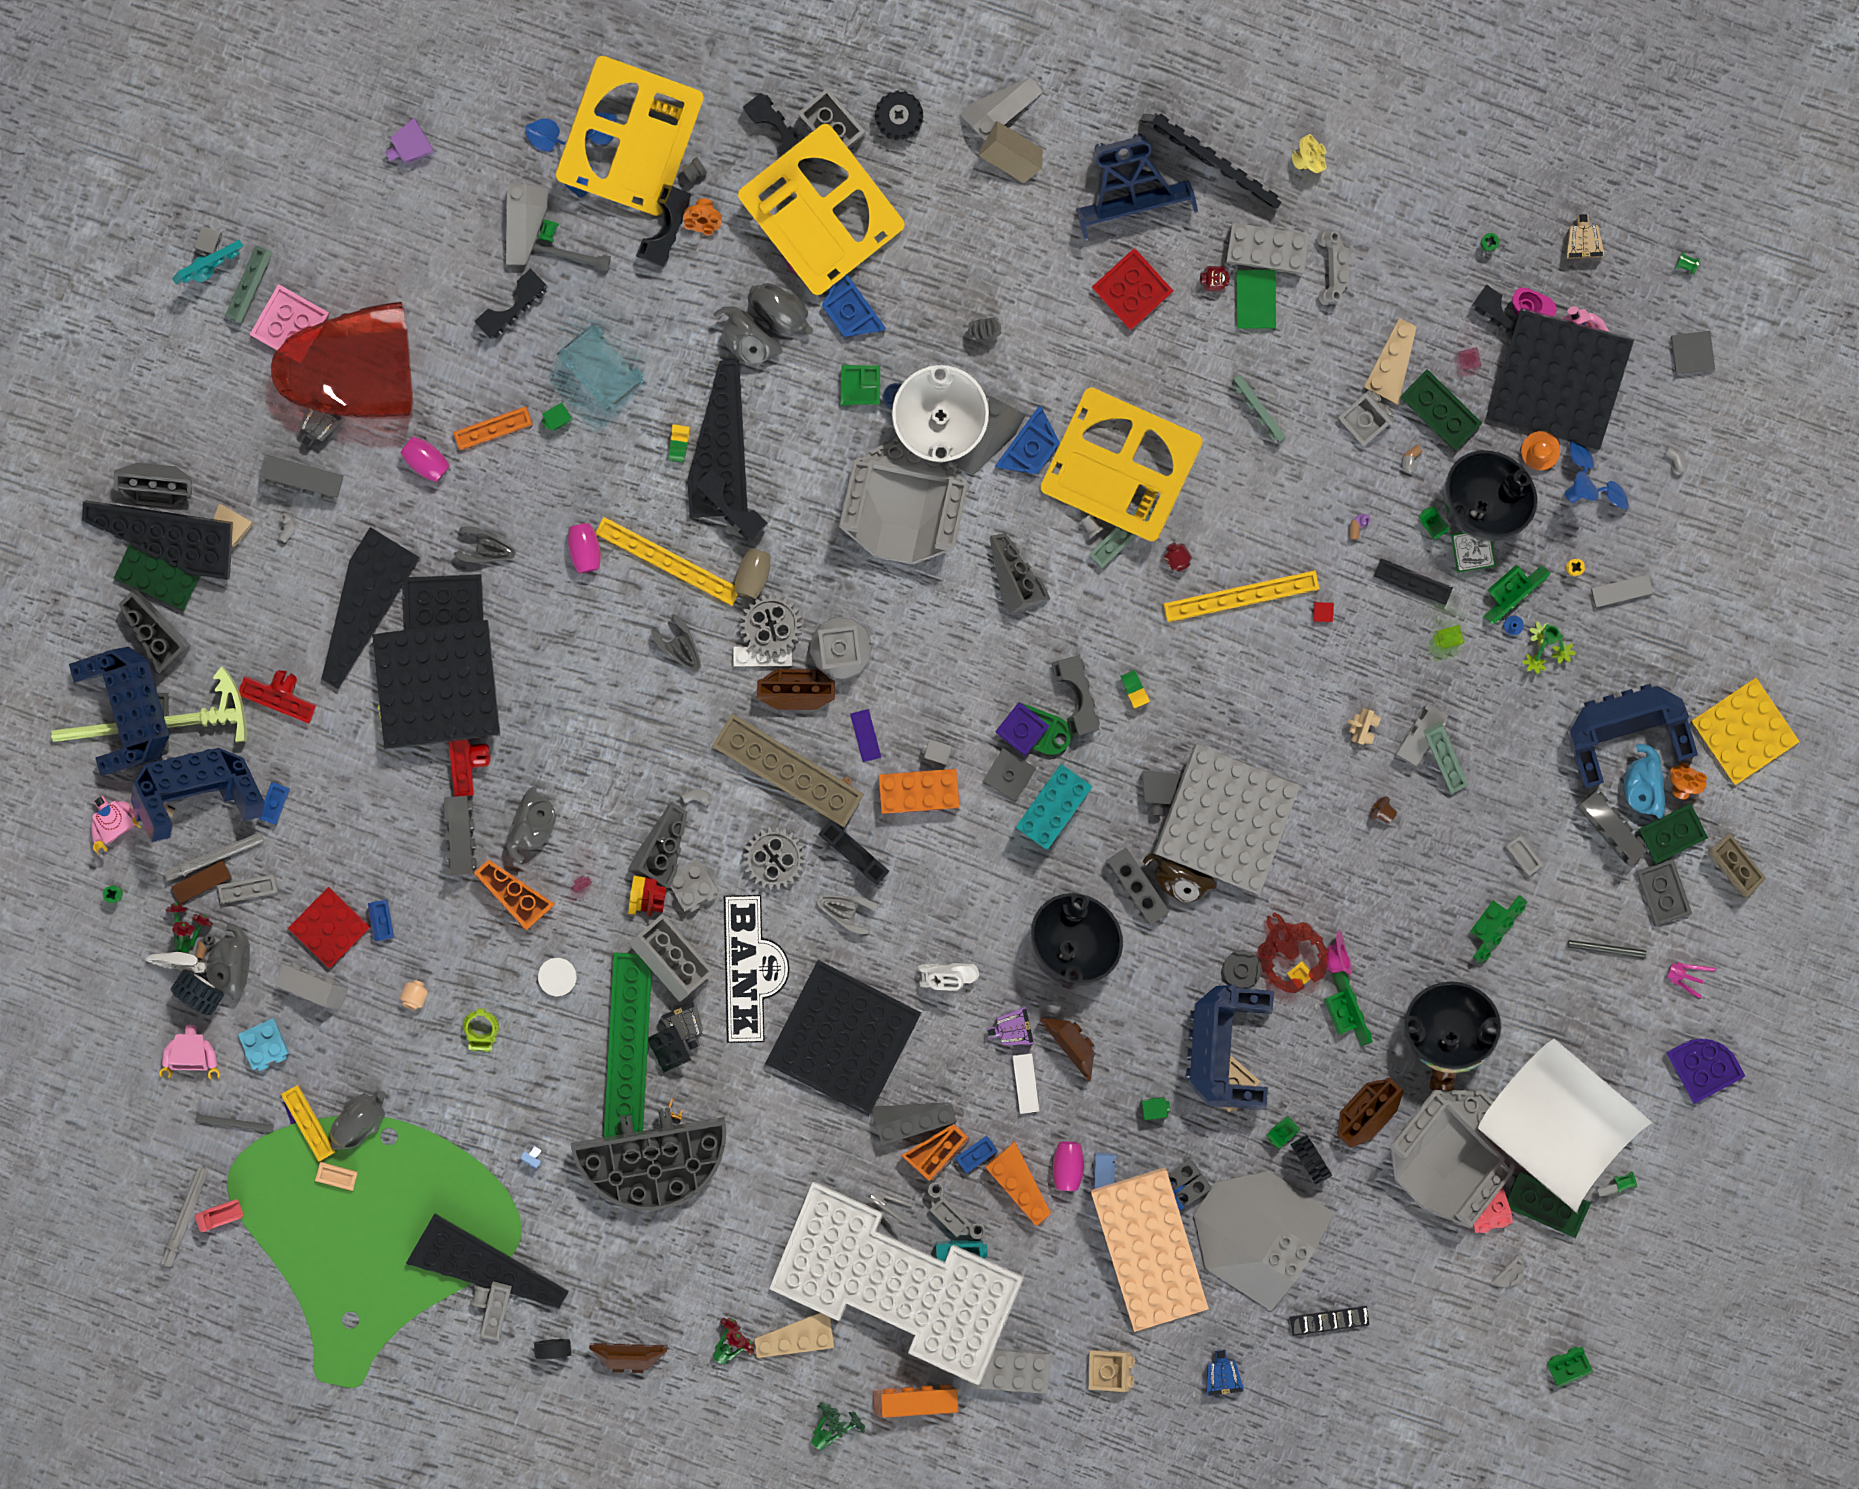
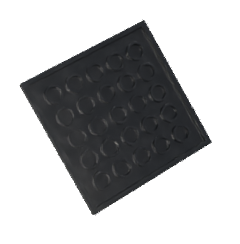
(1560, 378)
(436, 684)
(843, 1038)

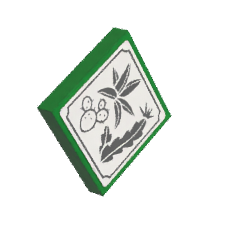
(1472, 553)

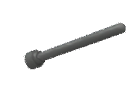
(601, 262)

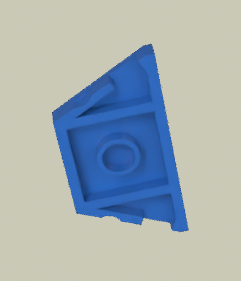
(850, 309)
(1031, 446)

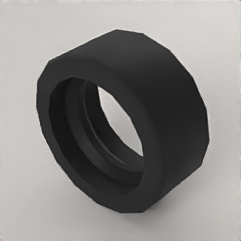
(552, 1348)

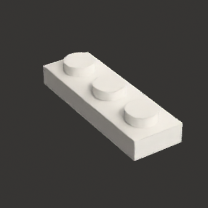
(747, 657)

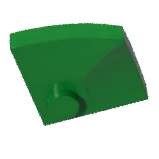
(860, 385)

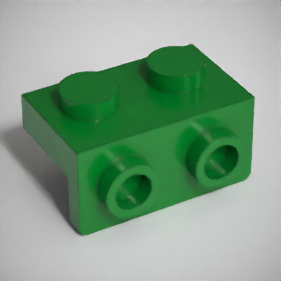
(1569, 1366)

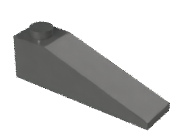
(1001, 426)
(1017, 583)
(660, 850)

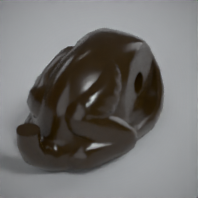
(1180, 881)

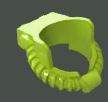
(478, 1041)

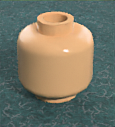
(413, 995)

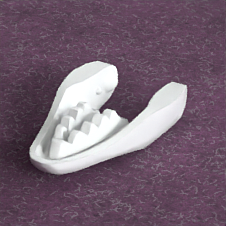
(177, 961)

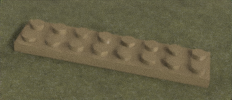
(788, 770)

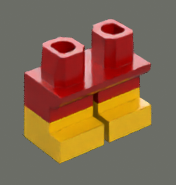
(646, 896)

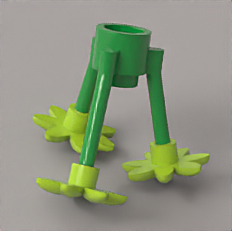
(1547, 635)

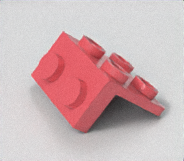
(1495, 1215)

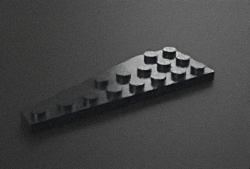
(721, 444)
(185, 541)
(369, 589)

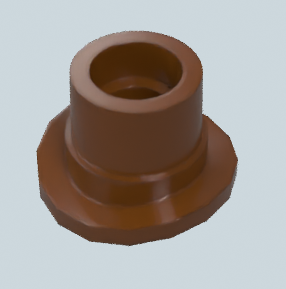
(1383, 810)

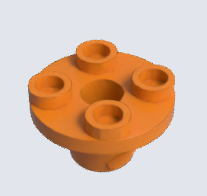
(702, 217)
(1540, 450)
(1686, 781)

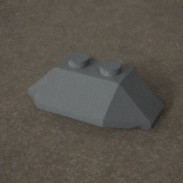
(153, 484)

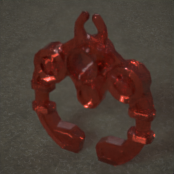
(1289, 947)

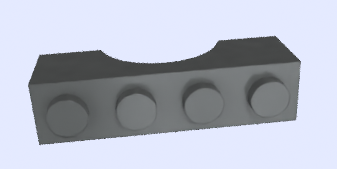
(1072, 673)

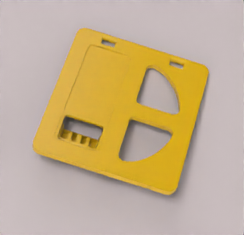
(647, 147)
(807, 227)
(1107, 481)

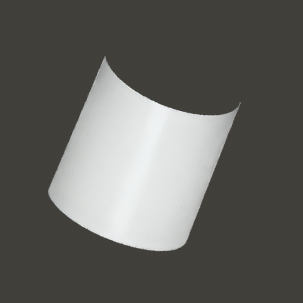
(1561, 1122)

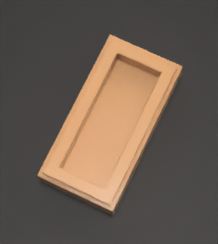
(336, 1176)

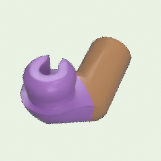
(1358, 523)

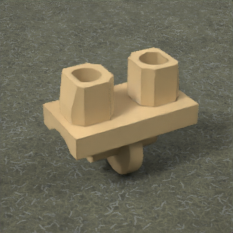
(1361, 724)

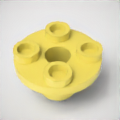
(1310, 155)

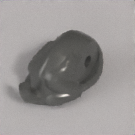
(781, 310)
(747, 337)
(531, 824)
(229, 963)
(357, 1121)

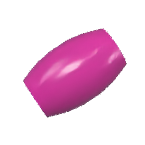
(425, 459)
(584, 548)
(1068, 1166)

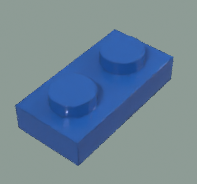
(274, 802)
(380, 920)
(976, 1154)

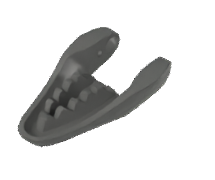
(488, 547)
(680, 648)

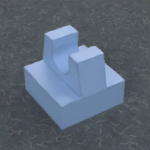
(531, 1159)

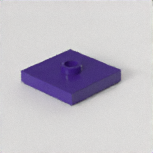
(1022, 728)

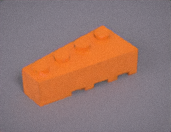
(516, 897)
(1016, 1178)
(915, 1401)

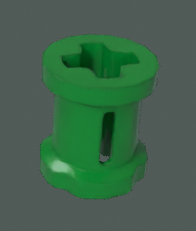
(548, 230)
(1483, 243)
(1687, 263)
(107, 892)
(1625, 1182)

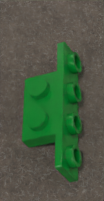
(1512, 589)
(1494, 924)
(1345, 1010)

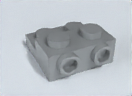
(1367, 417)
(693, 885)

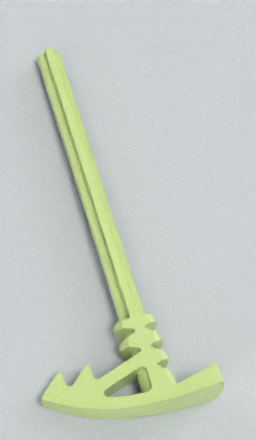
(204, 717)

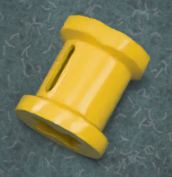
(1569, 567)

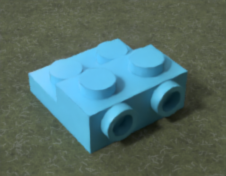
(264, 1044)

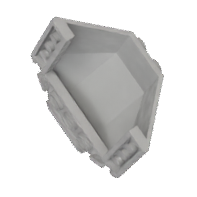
(903, 504)
(1447, 1159)
(1259, 1234)

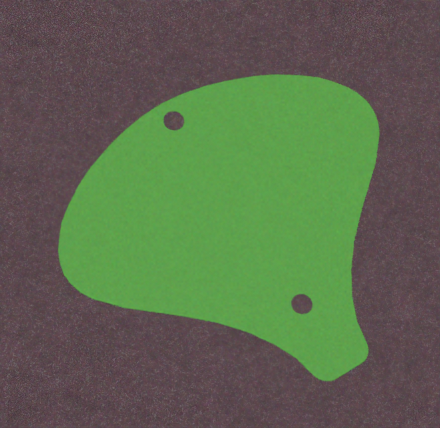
(353, 1246)

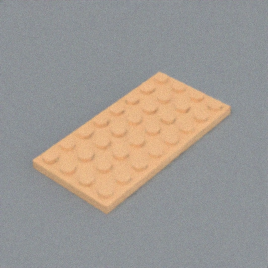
(1149, 1249)

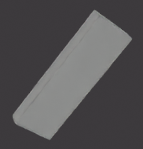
(1622, 590)
(247, 889)
(495, 1311)

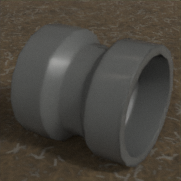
(694, 170)

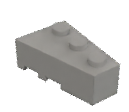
(1415, 742)
(311, 986)

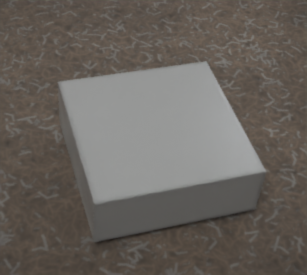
(1607, 1189)

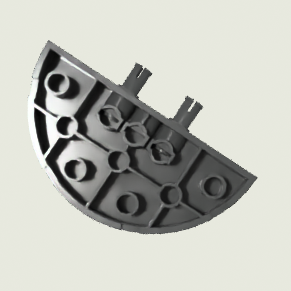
(653, 1165)

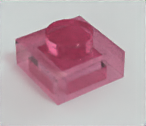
(1469, 359)
(581, 883)

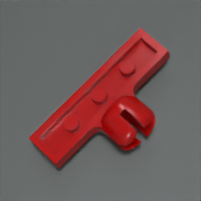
(278, 696)
(464, 759)

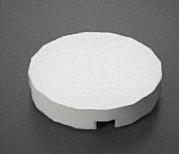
(557, 976)

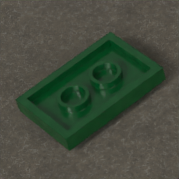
(1673, 833)

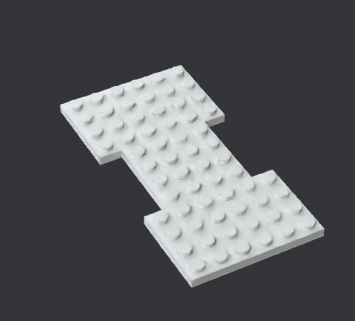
(948, 1305)

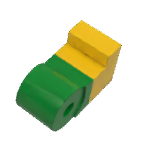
(679, 443)
(1134, 689)

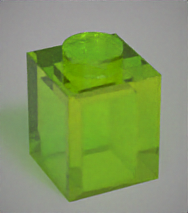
(1448, 637)

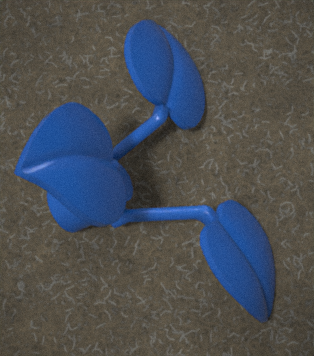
(544, 134)
(1583, 485)

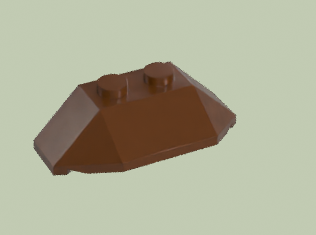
(796, 689)
(1072, 1043)
(1369, 1111)
(628, 1356)

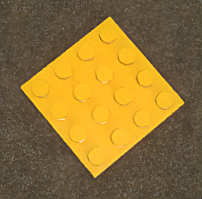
(1745, 731)

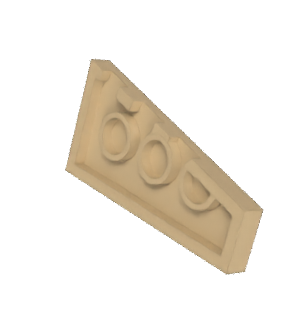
(1391, 367)
(801, 1336)

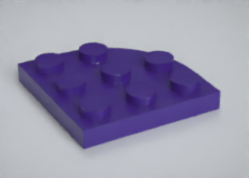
(1704, 1067)

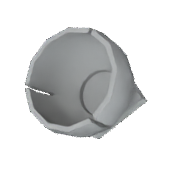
(840, 648)

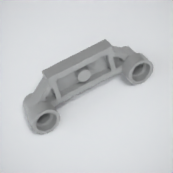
(1337, 266)
(950, 1215)

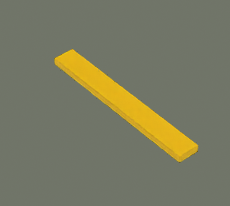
(667, 561)
(1241, 596)

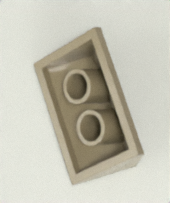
(1011, 153)
(1736, 865)

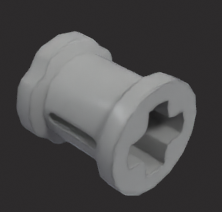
(1091, 525)
(480, 1296)

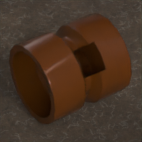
(1442, 1081)

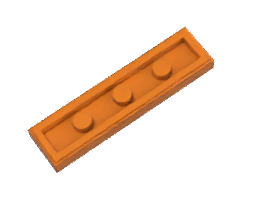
(493, 428)

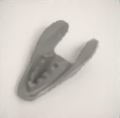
(843, 910)

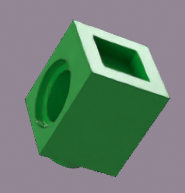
(556, 417)
(1155, 1108)

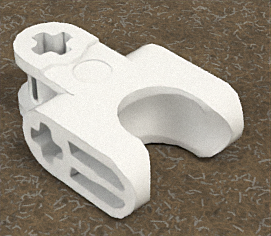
(947, 977)

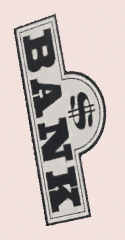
(753, 968)

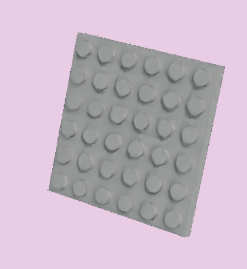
(1226, 819)

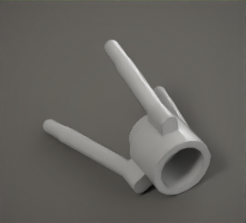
(877, 1202)

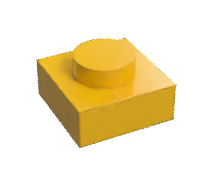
(1300, 971)

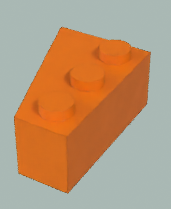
(937, 1151)

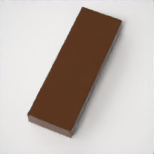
(201, 882)

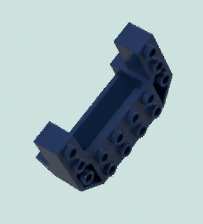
(133, 705)
(1624, 716)
(188, 777)
(1212, 1046)

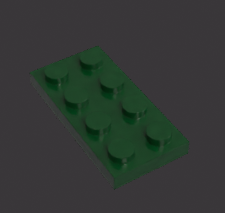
(1440, 410)
(156, 577)
(1539, 1203)

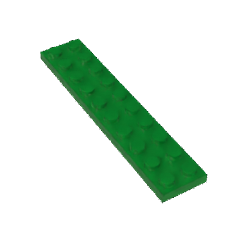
(628, 1042)

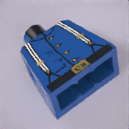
(1223, 1375)

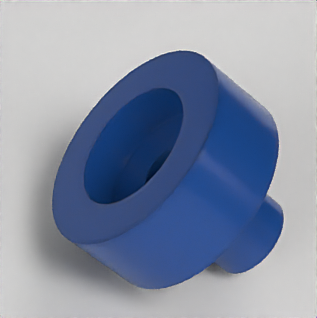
(1508, 625)

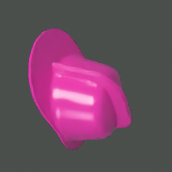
(1533, 301)
(1338, 956)

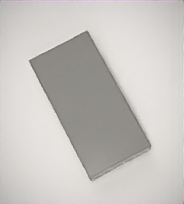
(1524, 855)

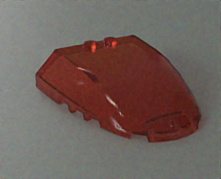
(350, 365)

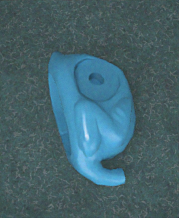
(1645, 783)

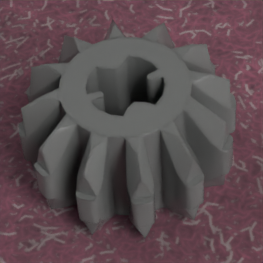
(984, 328)

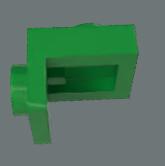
(1433, 522)
(1282, 1132)

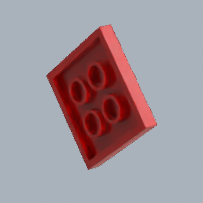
(1132, 289)
(329, 927)

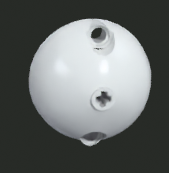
(923, 398)

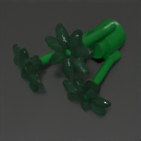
(823, 1437)

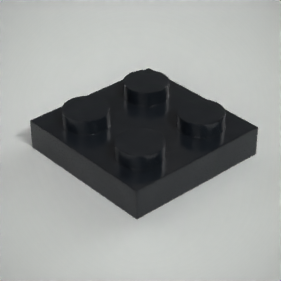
(669, 1049)

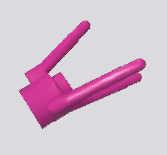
(1677, 973)

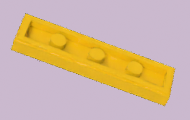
(308, 1123)

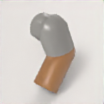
(1409, 457)

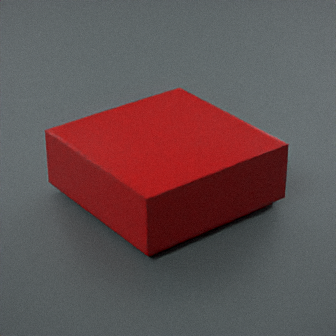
(1323, 612)

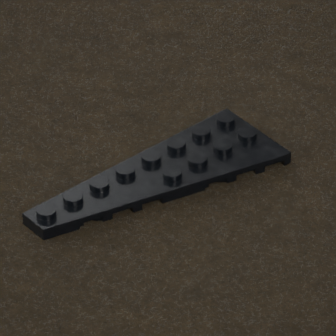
(1207, 156)
(462, 1255)

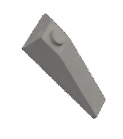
(1000, 107)
(524, 217)

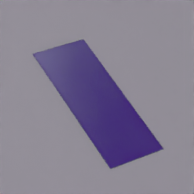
(865, 735)

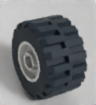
(196, 992)

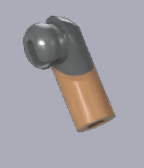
(203, 946)

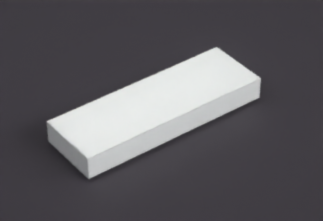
(1026, 1083)

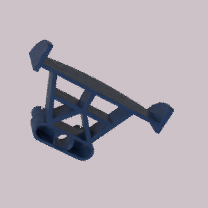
(1139, 150)

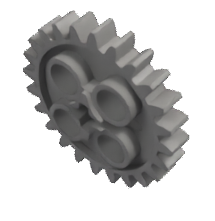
(787, 620)
(760, 869)

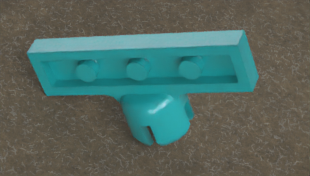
(203, 267)

